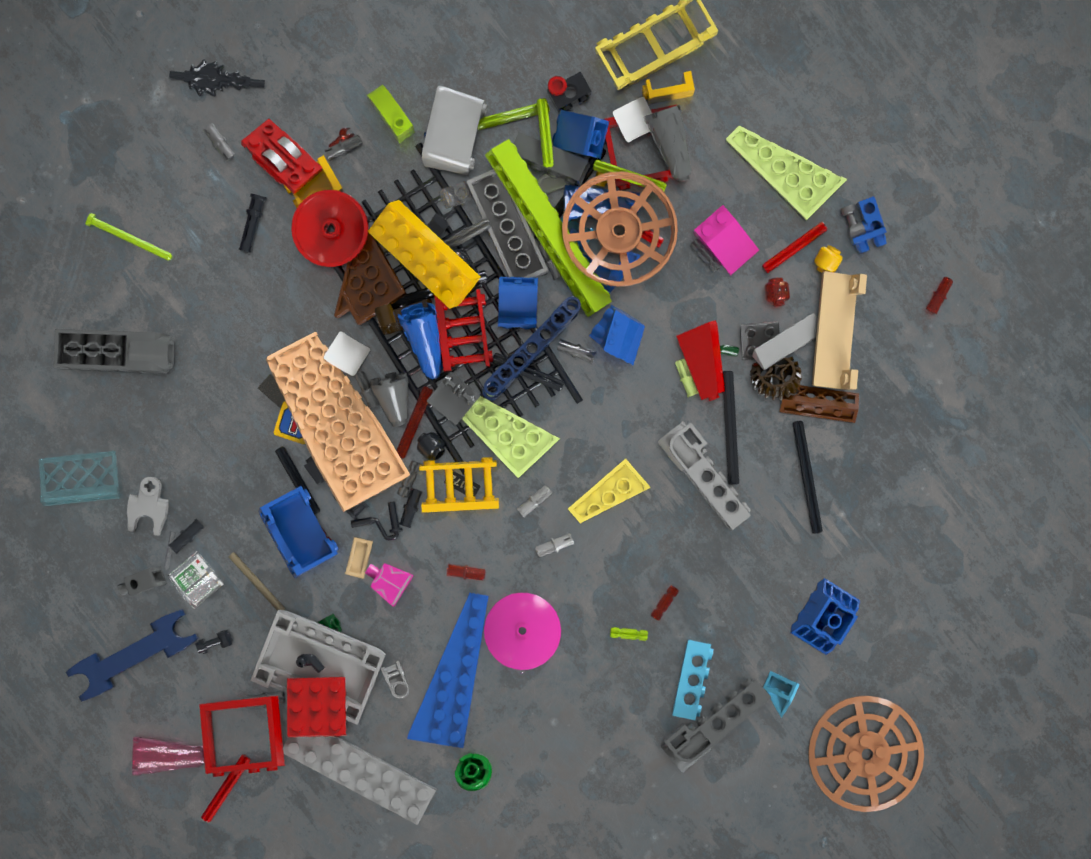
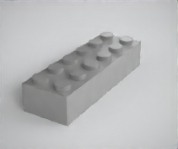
(508, 227)

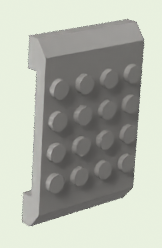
(338, 652)

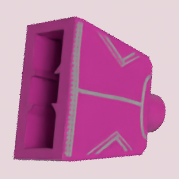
(389, 582)

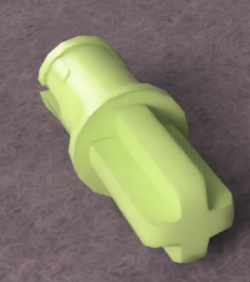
(686, 377)

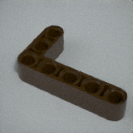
(388, 317)

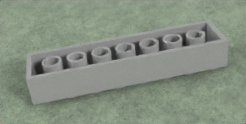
(363, 774)

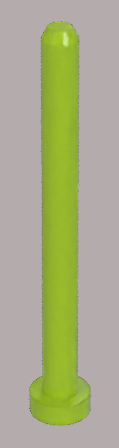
(91, 220)

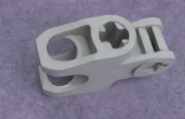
(148, 504)

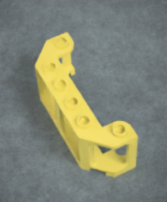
(663, 60)

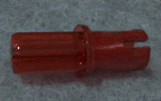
(939, 295)
(466, 572)

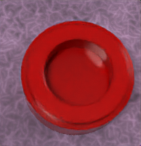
(557, 85)

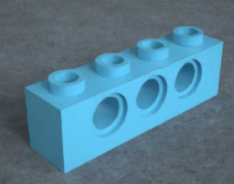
(692, 649)

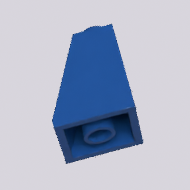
(580, 134)

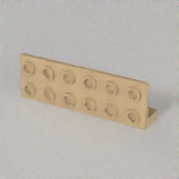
(836, 330)

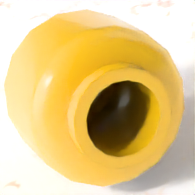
(828, 259)

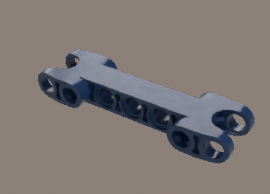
(565, 316)
(100, 671)

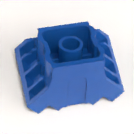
(618, 334)
(826, 617)

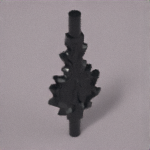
(209, 77)

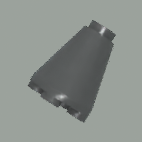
(392, 396)

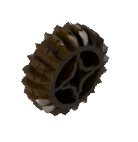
(773, 381)

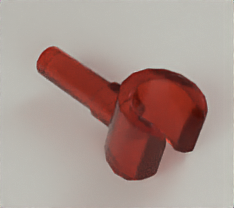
(342, 135)

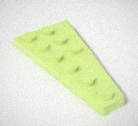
(792, 176)
(508, 435)

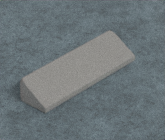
(786, 342)

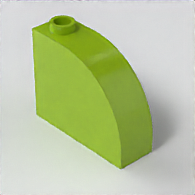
(391, 113)

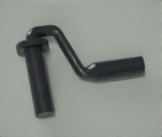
(393, 518)

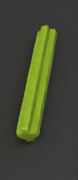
(508, 116)
(545, 135)
(604, 167)

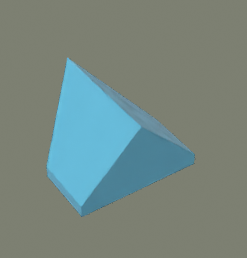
(781, 691)

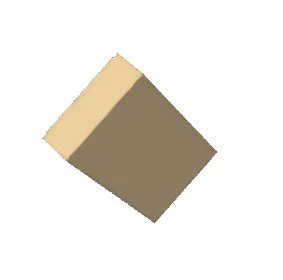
(359, 557)

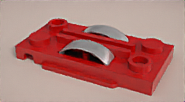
(281, 156)

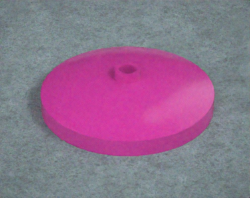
(541, 634)

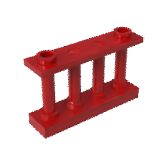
(448, 342)

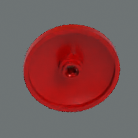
(312, 225)

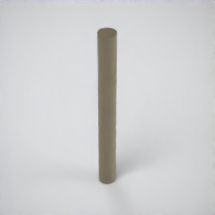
(256, 582)

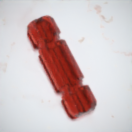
(664, 603)

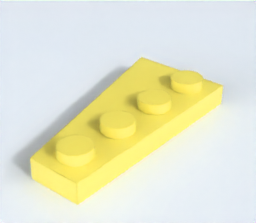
(610, 491)

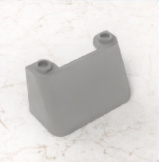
(452, 131)

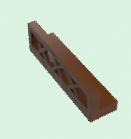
(821, 407)

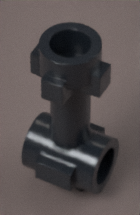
(223, 639)

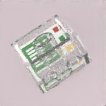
(195, 580)

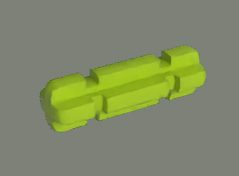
(631, 634)

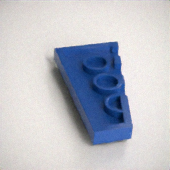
(590, 195)

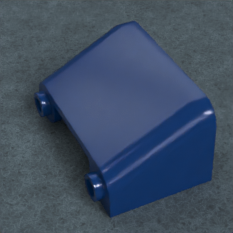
(297, 532)

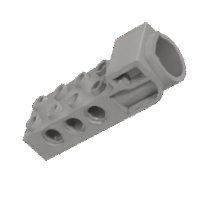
(692, 462)

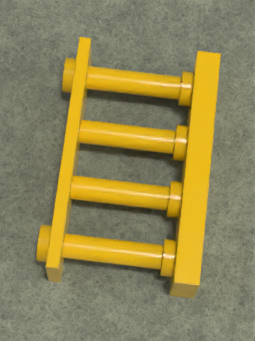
(469, 502)

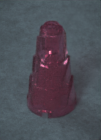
(156, 756)

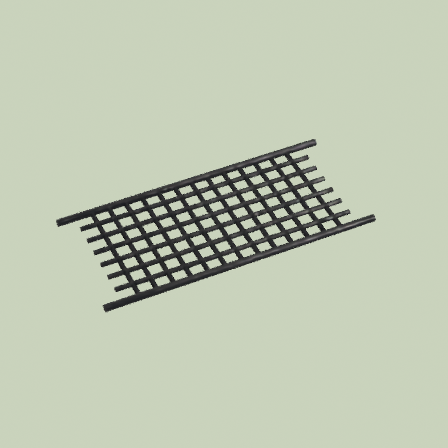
(386, 343)

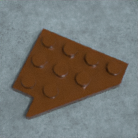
(368, 284)

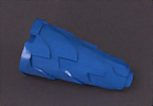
(423, 334)

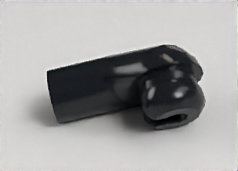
(309, 660)

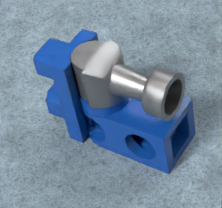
(868, 228)

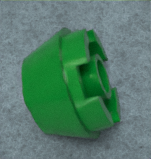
(473, 772)

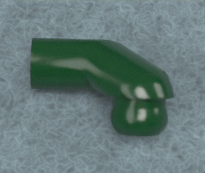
(729, 350)

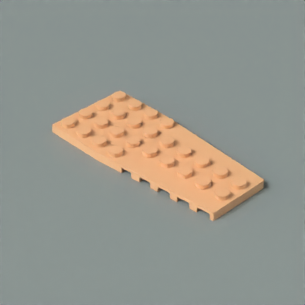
(335, 424)

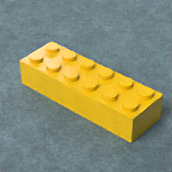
(424, 254)

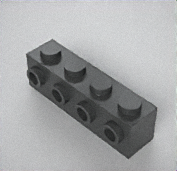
(566, 165)

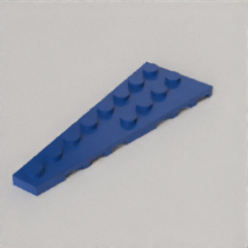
(447, 702)

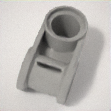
(395, 679)

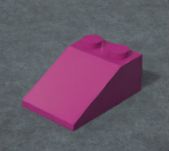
(726, 240)

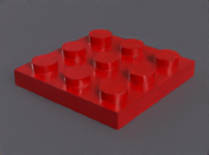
(316, 707)

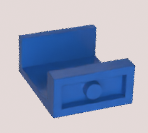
(517, 302)

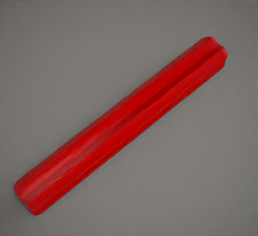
(794, 247)
(223, 792)

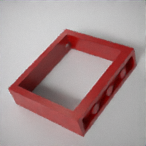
(621, 184)
(275, 735)

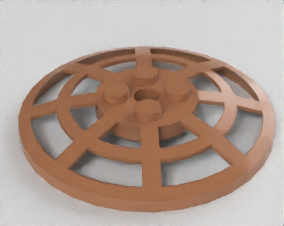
(619, 217)
(853, 753)

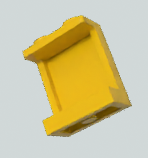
(669, 93)
(323, 181)

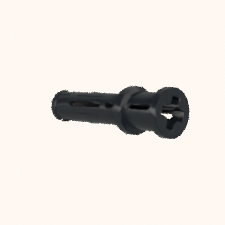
(254, 213)

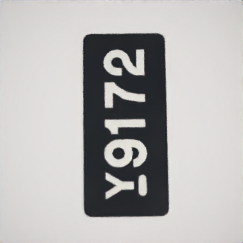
(459, 484)

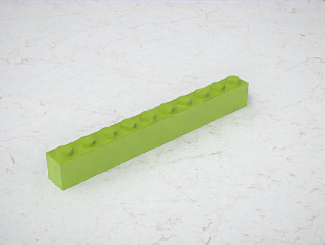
(546, 225)

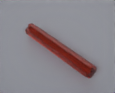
(414, 422)

